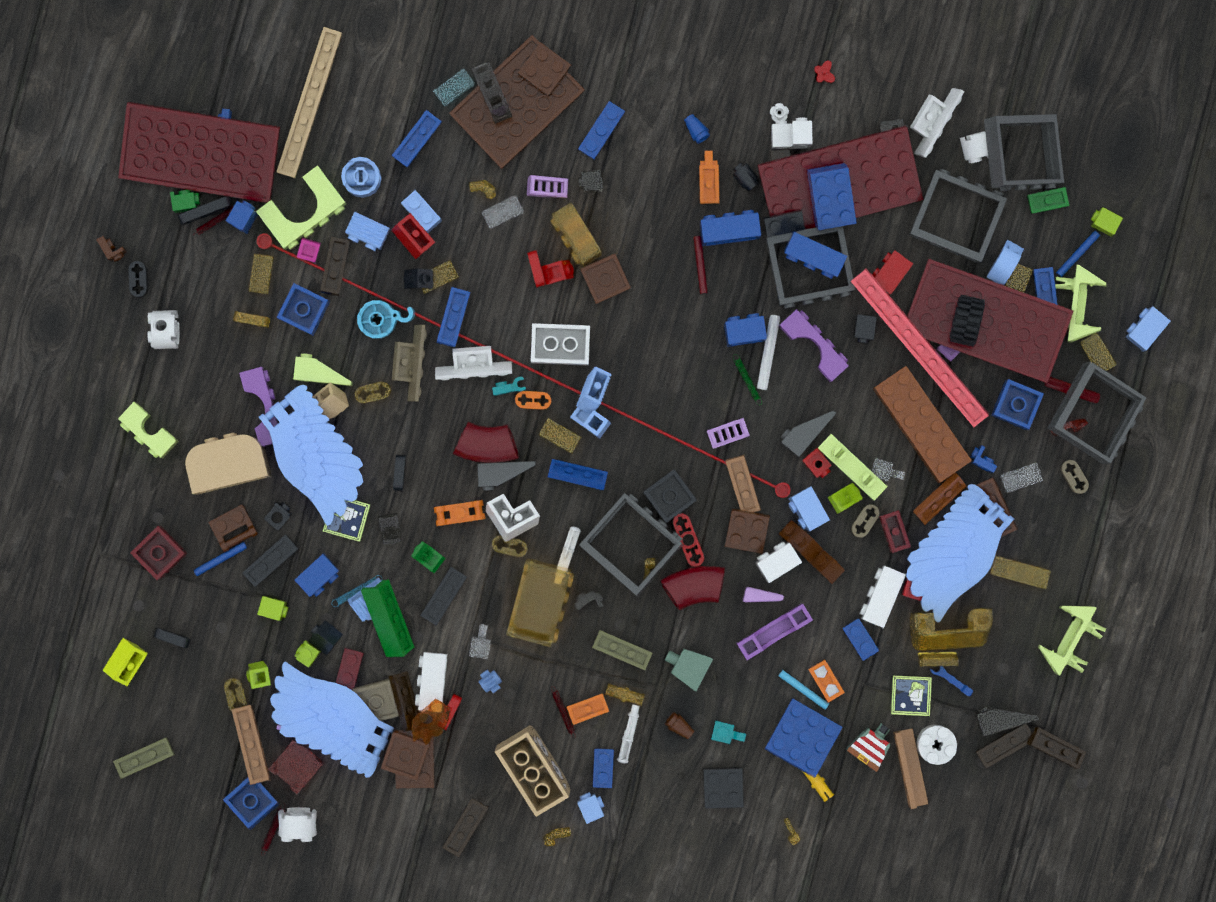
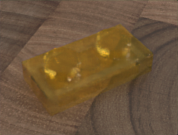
(559, 435)

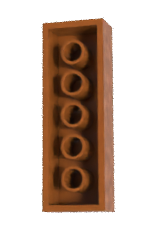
(922, 424)

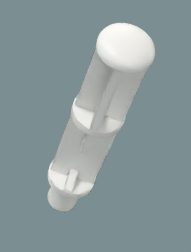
(569, 547)
(628, 736)

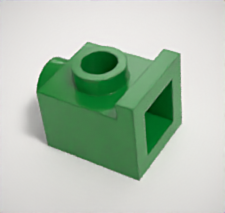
(184, 201)

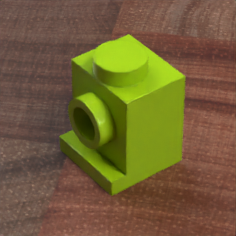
(307, 653)
(258, 675)

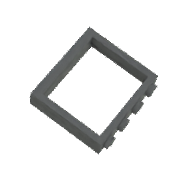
(1050, 144)
(944, 244)
(809, 298)
(1071, 398)
(647, 514)

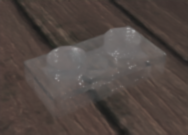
(502, 212)
(1021, 477)

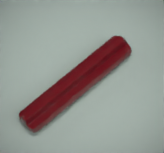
(1064, 387)

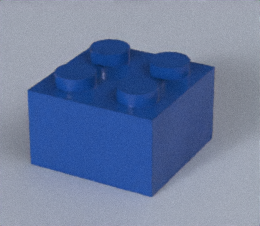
(303, 309)
(746, 330)
(1017, 404)
(251, 803)

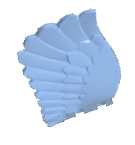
(313, 454)
(956, 551)
(328, 719)

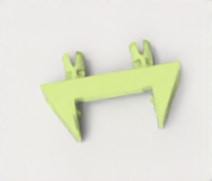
(1079, 287)
(852, 467)
(1064, 654)

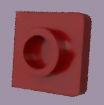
(557, 271)

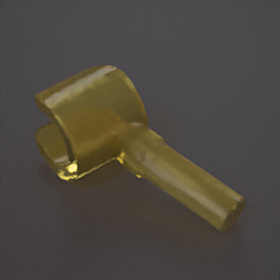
(649, 564)
(794, 838)

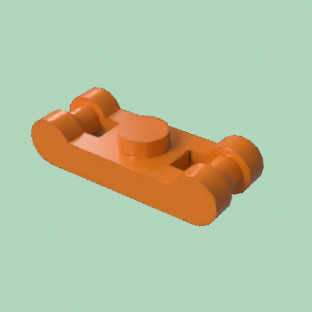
(459, 513)

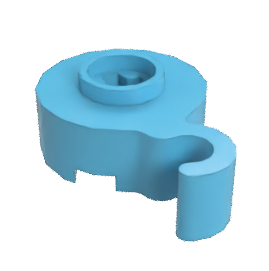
(388, 315)

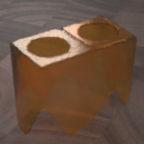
(440, 715)

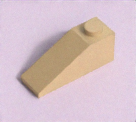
(331, 400)

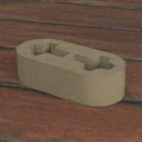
(1078, 474)
(861, 517)

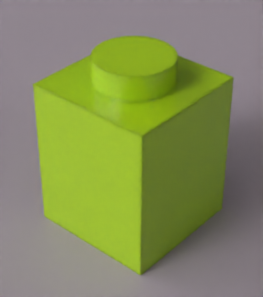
(1106, 221)
(272, 608)

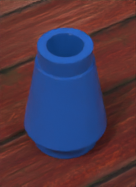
(697, 130)

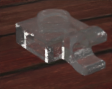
(884, 470)
(480, 645)

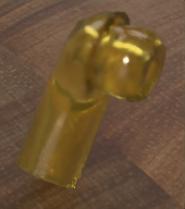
(484, 186)
(556, 833)

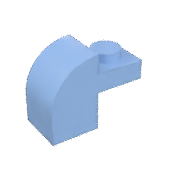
(1005, 263)
(592, 422)

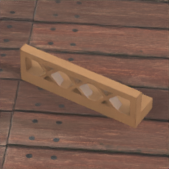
(251, 744)
(910, 768)

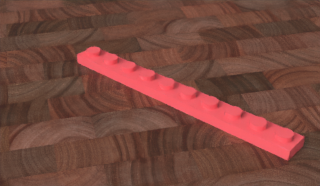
(919, 347)

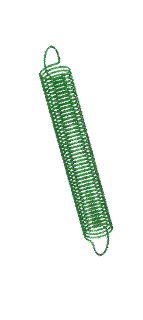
(748, 380)

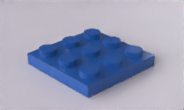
(803, 738)

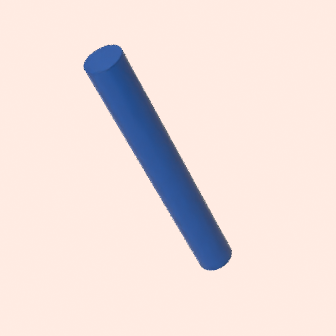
(1078, 253)
(219, 559)

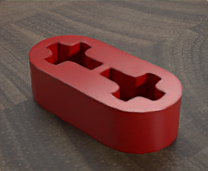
(536, 268)
(453, 704)

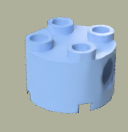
(361, 177)

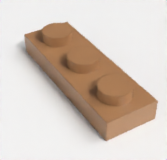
(743, 484)

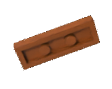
(939, 498)

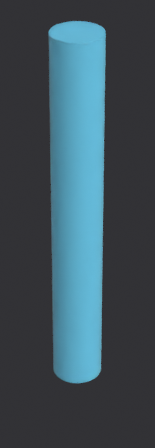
(803, 689)

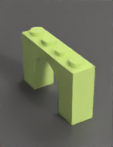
(328, 203)

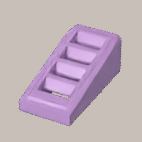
(539, 193)
(741, 422)
(757, 595)

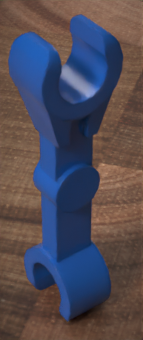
(951, 679)

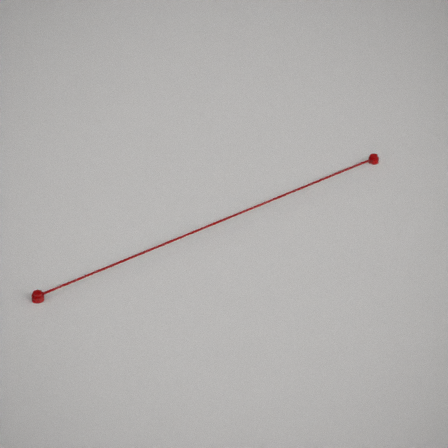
(265, 241)

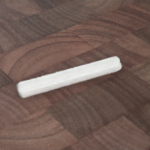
(768, 352)

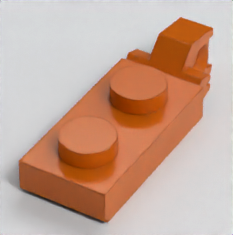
(709, 179)

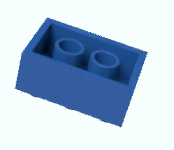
(831, 196)
(730, 228)
(814, 255)

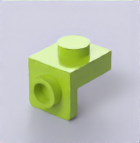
(845, 497)

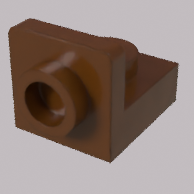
(107, 247)

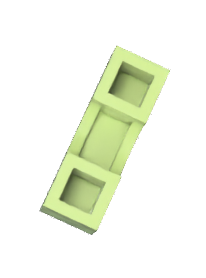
(134, 420)

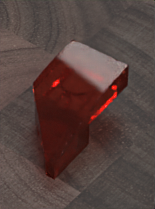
(1076, 425)

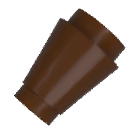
(678, 725)

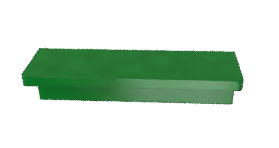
(388, 619)

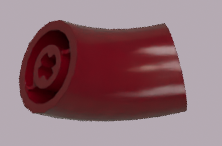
(486, 444)
(694, 585)

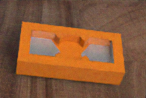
(826, 681)

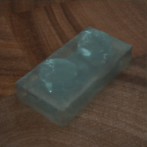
(454, 87)

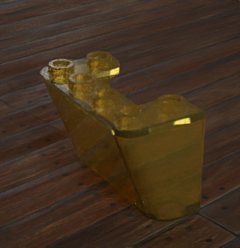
(926, 638)

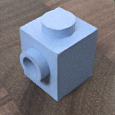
(591, 807)

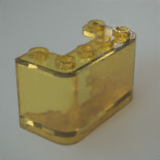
(540, 602)

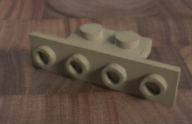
(408, 362)

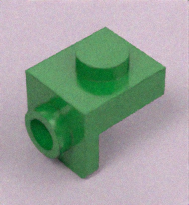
(428, 556)

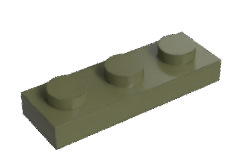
(622, 650)
(143, 757)

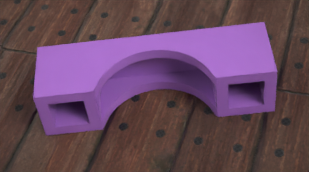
(831, 363)
(256, 382)
(774, 631)

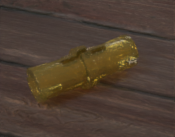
(625, 694)

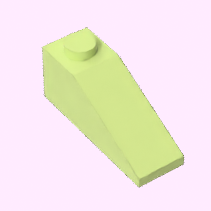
(312, 370)

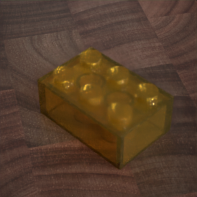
(575, 235)

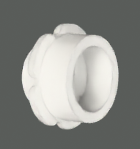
(774, 112)

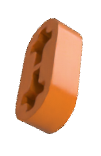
(533, 395)

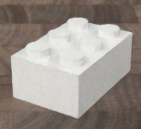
(560, 344)

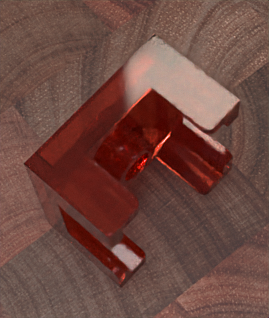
(296, 766)

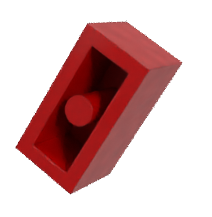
(413, 236)
(892, 271)

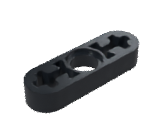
(205, 210)

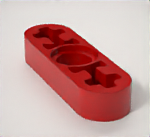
(698, 551)

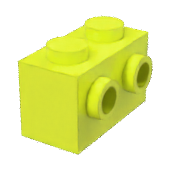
(125, 662)

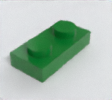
(1048, 200)

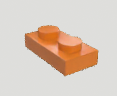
(587, 709)

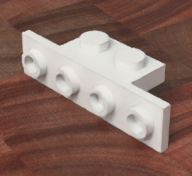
(933, 118)
(472, 363)

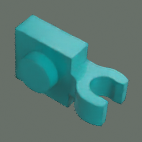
(504, 388)
(724, 733)

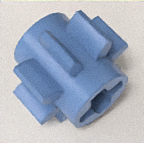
(490, 681)

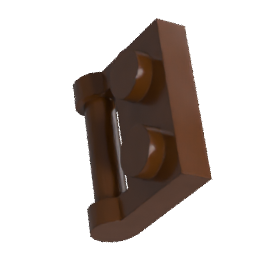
(228, 523)

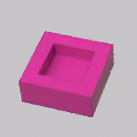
(308, 250)

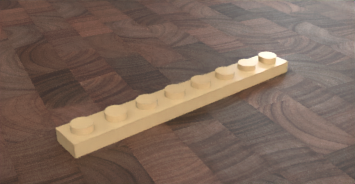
(309, 102)

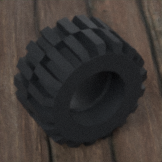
(967, 320)

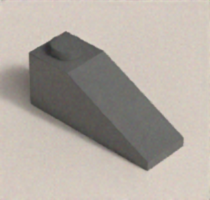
(802, 435)
(498, 473)

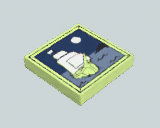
(351, 522)
(911, 695)

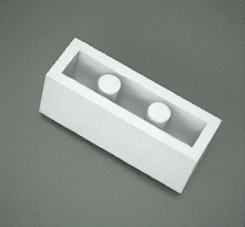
(882, 596)
(432, 678)

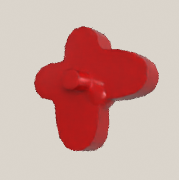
(824, 73)

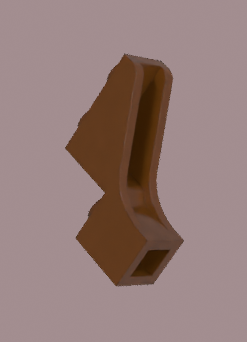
(811, 551)

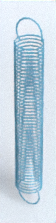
(349, 592)

